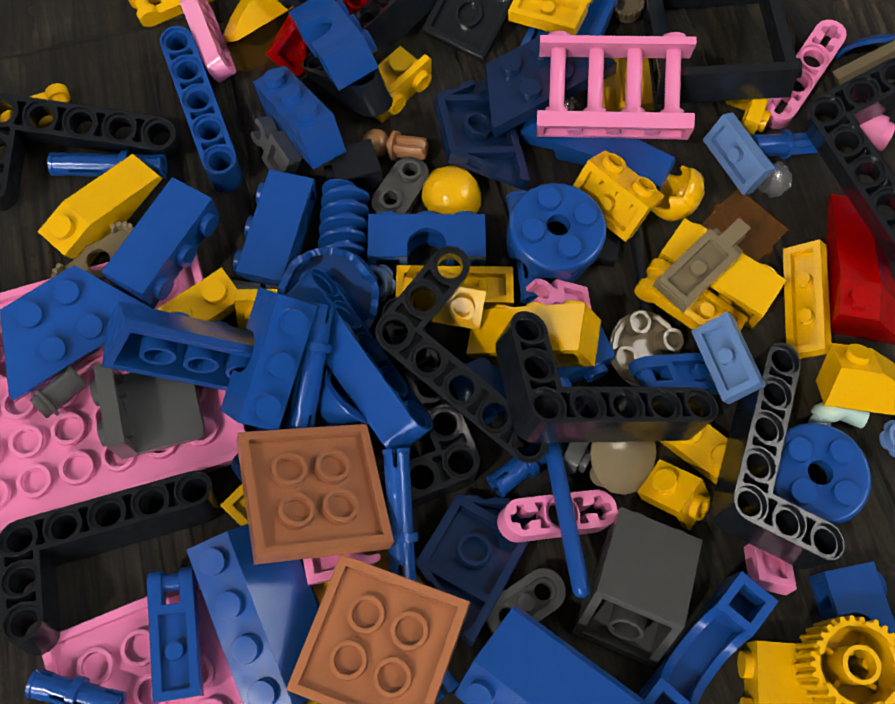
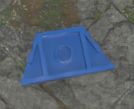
(55, 328)

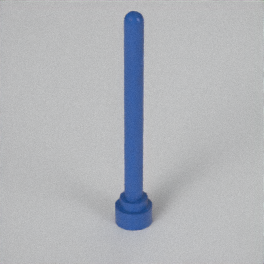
(567, 521)

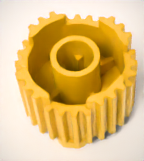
(824, 663)

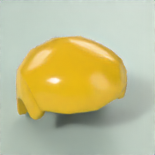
(451, 191)
(681, 195)

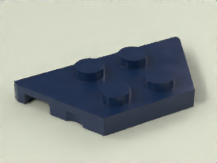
(521, 83)
(468, 135)
(471, 558)

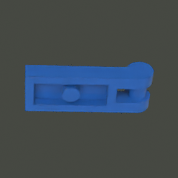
(674, 371)
(174, 636)

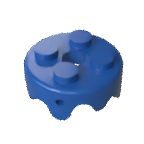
(550, 254)
(347, 271)
(842, 460)

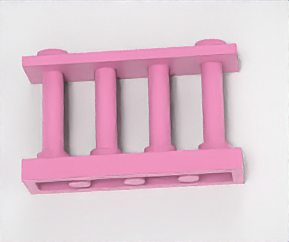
(633, 120)

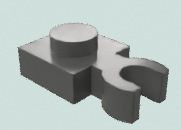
(278, 149)

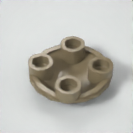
(639, 336)
(622, 465)

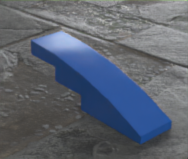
(638, 155)

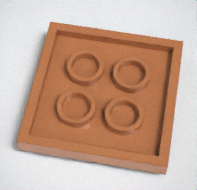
(312, 493)
(378, 639)

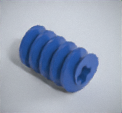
(343, 216)

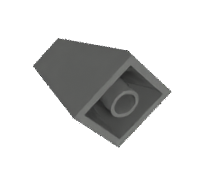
(639, 588)

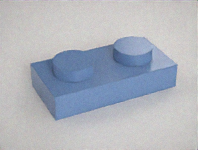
(738, 153)
(728, 358)

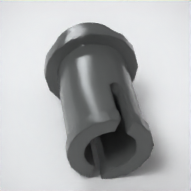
(58, 392)

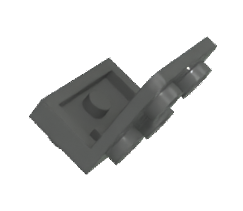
(144, 412)

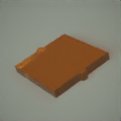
(250, 50)
(764, 229)

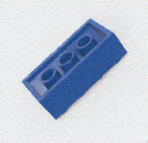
(175, 346)
(257, 614)
(535, 666)

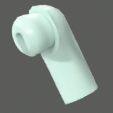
(827, 415)

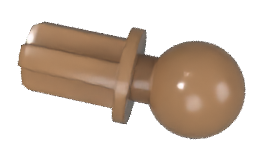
(397, 145)

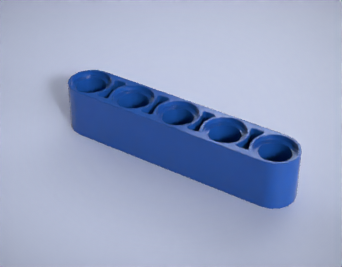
(196, 93)
(365, 368)

